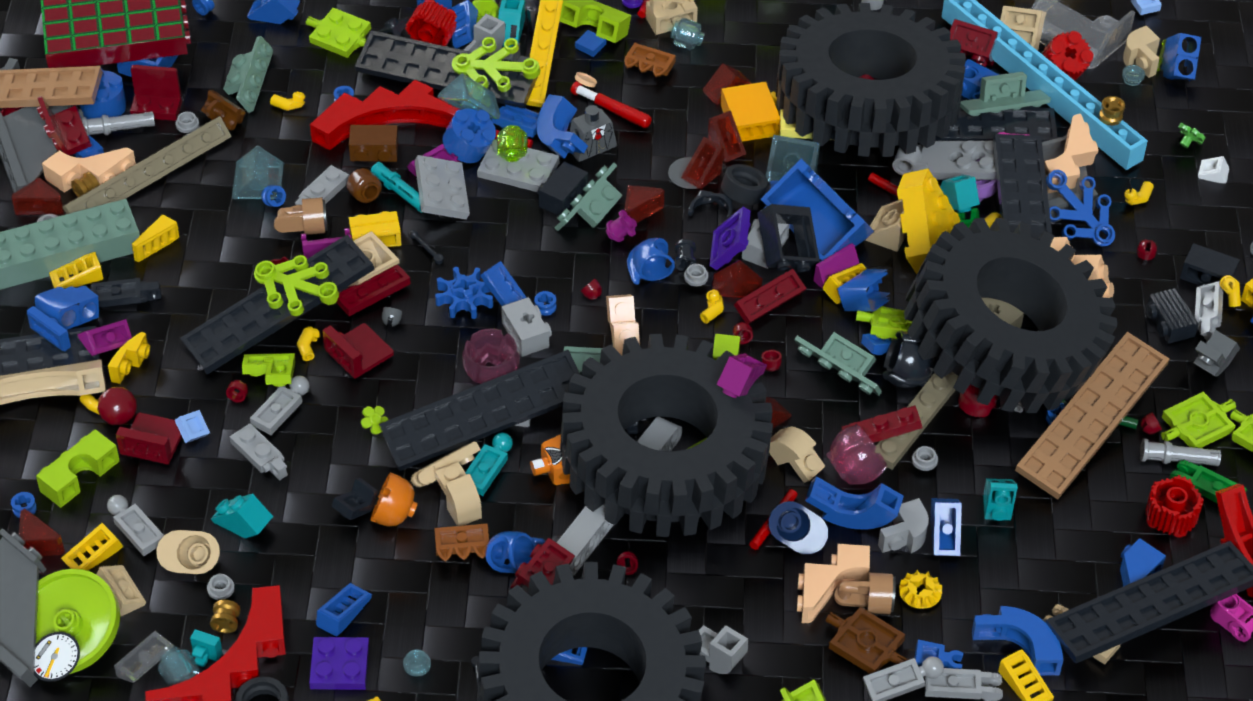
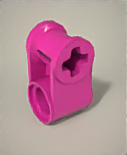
(1234, 615)

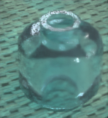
(687, 34)
(177, 666)

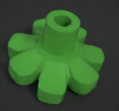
(1190, 135)

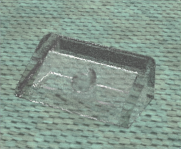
(142, 657)

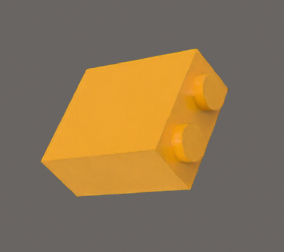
(752, 110)

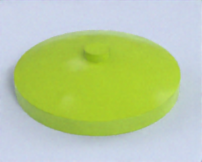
(81, 606)

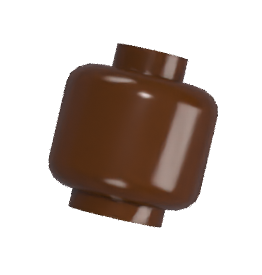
(364, 185)

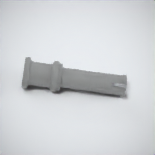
(107, 124)
(1167, 452)

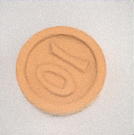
(585, 79)

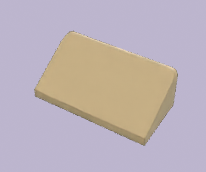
(123, 587)

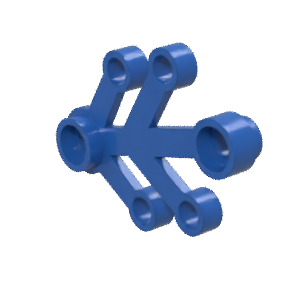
(1082, 211)

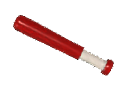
(623, 110)

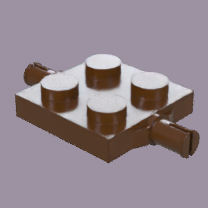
(866, 640)

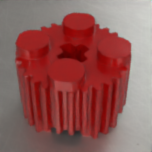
(432, 23)
(1069, 53)
(1174, 506)

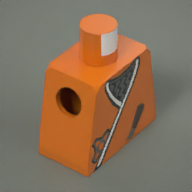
(551, 462)

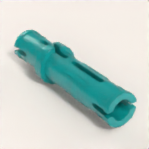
(395, 183)

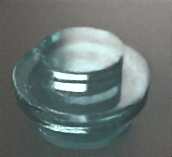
(1133, 75)
(416, 663)

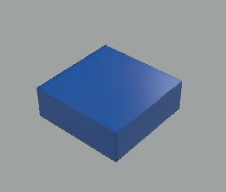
(590, 43)

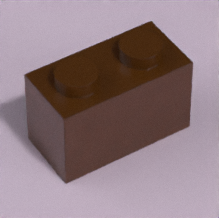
(373, 143)

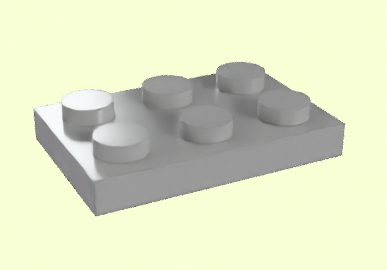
(525, 173)
(441, 187)

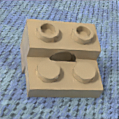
(664, 13)

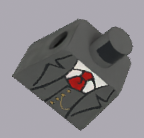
(595, 130)

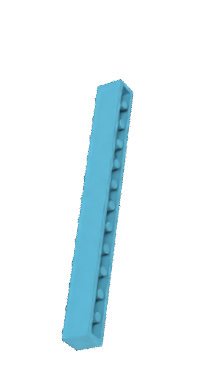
(1066, 95)

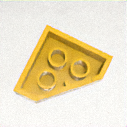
(925, 214)

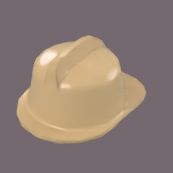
(188, 551)

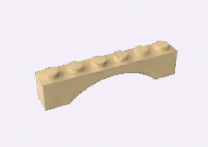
(62, 380)

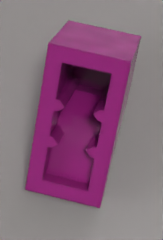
(740, 374)

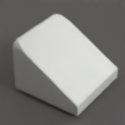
(1214, 170)

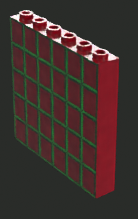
(112, 31)

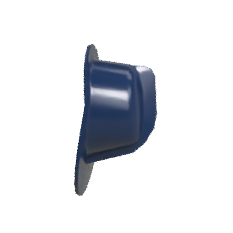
(798, 527)

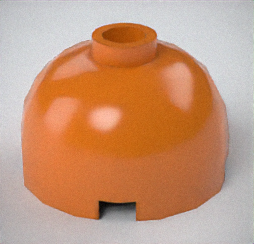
(394, 502)

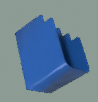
(1173, 47)
(854, 294)
(57, 304)

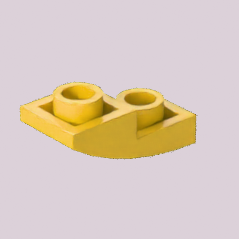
(129, 355)

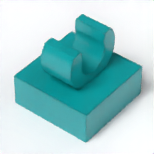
(205, 647)

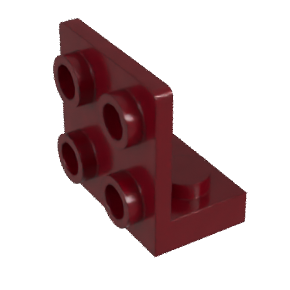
(975, 41)
(156, 91)
(64, 128)
(356, 350)
(149, 438)
(544, 559)

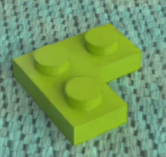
(276, 367)

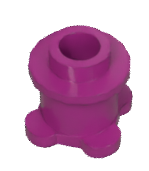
(621, 227)

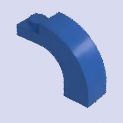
(553, 126)
(854, 510)
(1027, 632)

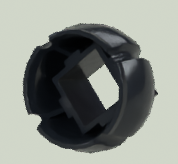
(904, 363)

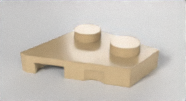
(1025, 23)

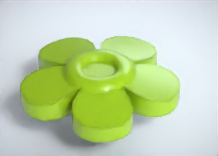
(373, 419)

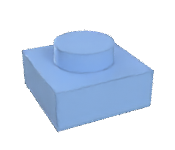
(1146, 6)
(192, 426)

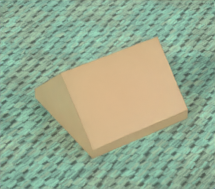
(888, 226)
(377, 253)

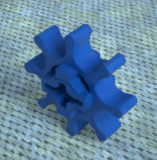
(463, 293)

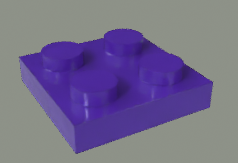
(730, 238)
(339, 663)

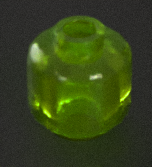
(512, 143)

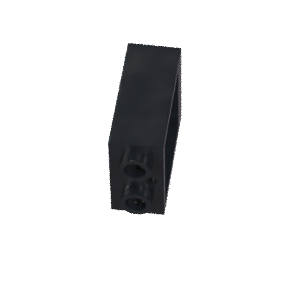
(804, 236)

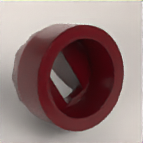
(1146, 255)
(592, 290)
(746, 333)
(772, 359)
(233, 395)
(1150, 424)
(633, 561)

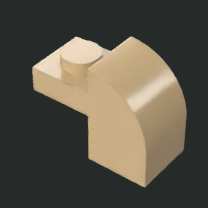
(1142, 50)
(796, 447)
(460, 493)

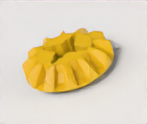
(928, 597)

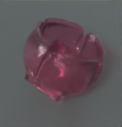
(492, 347)
(855, 456)

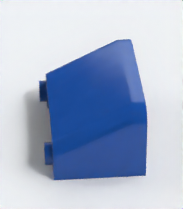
(832, 218)

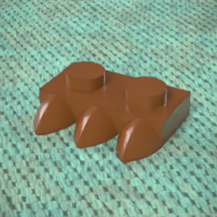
(649, 59)
(461, 541)

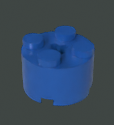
(109, 98)
(469, 135)

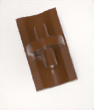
(220, 106)

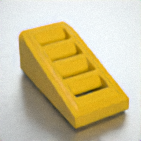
(157, 236)
(89, 271)
(840, 278)
(94, 538)
(1019, 664)

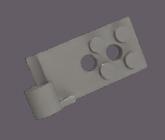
(941, 156)

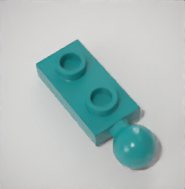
(490, 462)

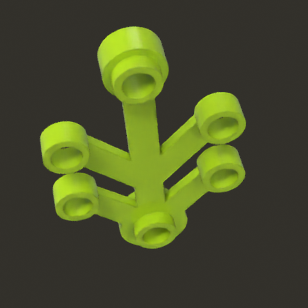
(494, 63)
(269, 273)

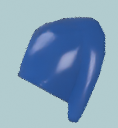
(649, 260)
(512, 546)

